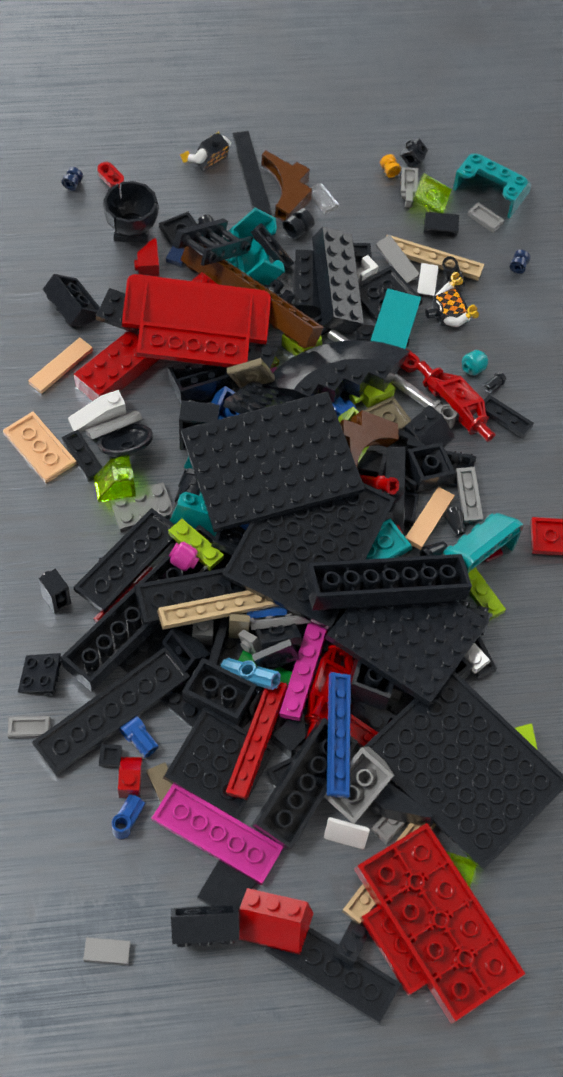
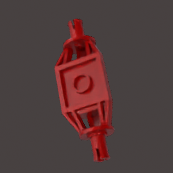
(460, 397)
(329, 663)

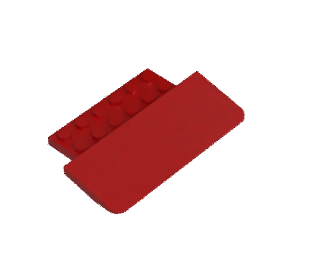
(195, 319)

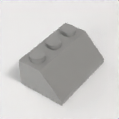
(367, 779)

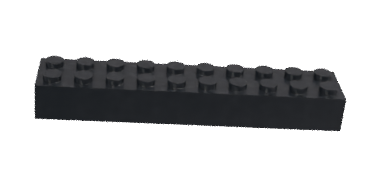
(120, 629)

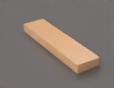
(60, 365)
(429, 518)

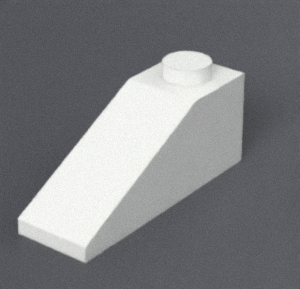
(98, 411)

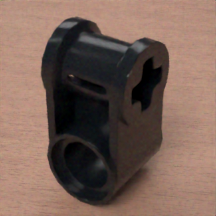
(448, 272)

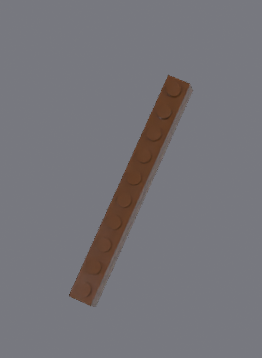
(282, 314)

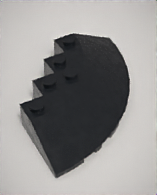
(339, 367)

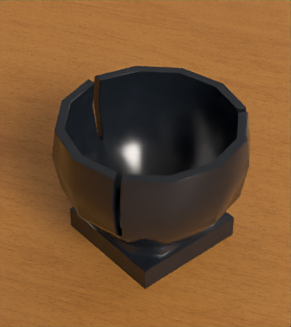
(132, 213)

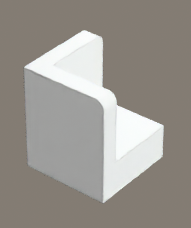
(367, 269)

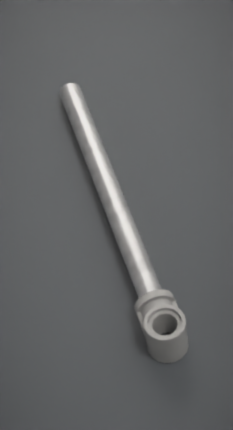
(410, 390)

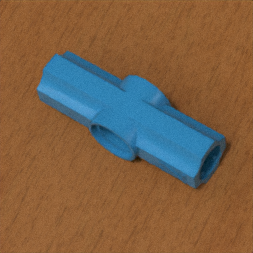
(248, 670)

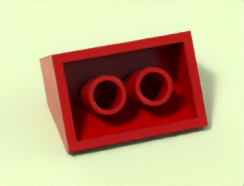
(274, 920)

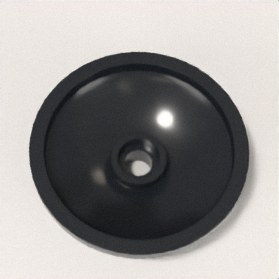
(126, 441)

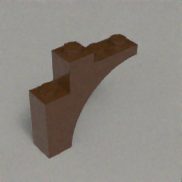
(292, 184)
(368, 430)

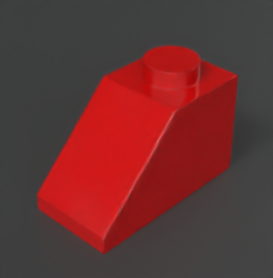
(147, 259)
(130, 777)

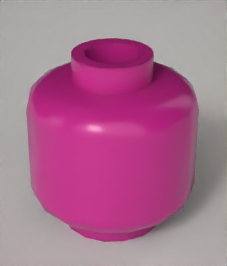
(183, 556)

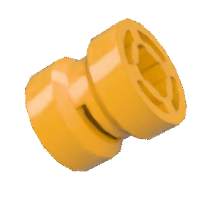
(390, 165)

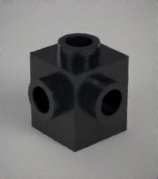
(414, 152)

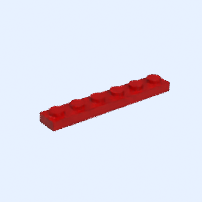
(256, 742)

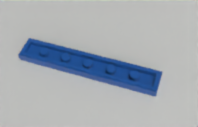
(339, 735)

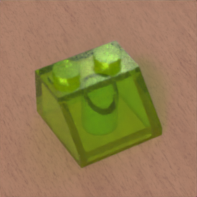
(115, 480)

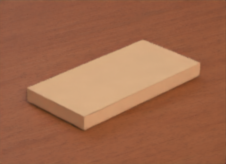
(39, 447)

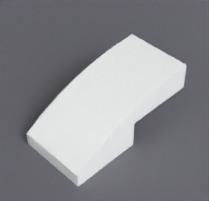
(427, 280)

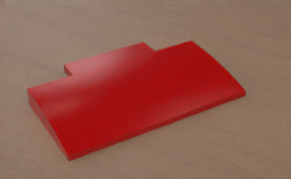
(434, 925)

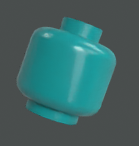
(474, 362)

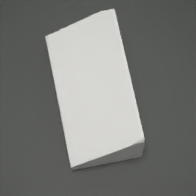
(346, 833)

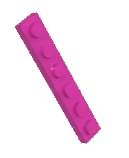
(303, 672)

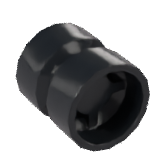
(298, 223)

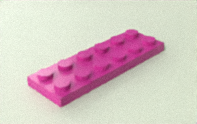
(217, 833)

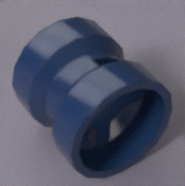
(72, 178)
(520, 261)

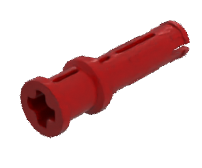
(381, 482)

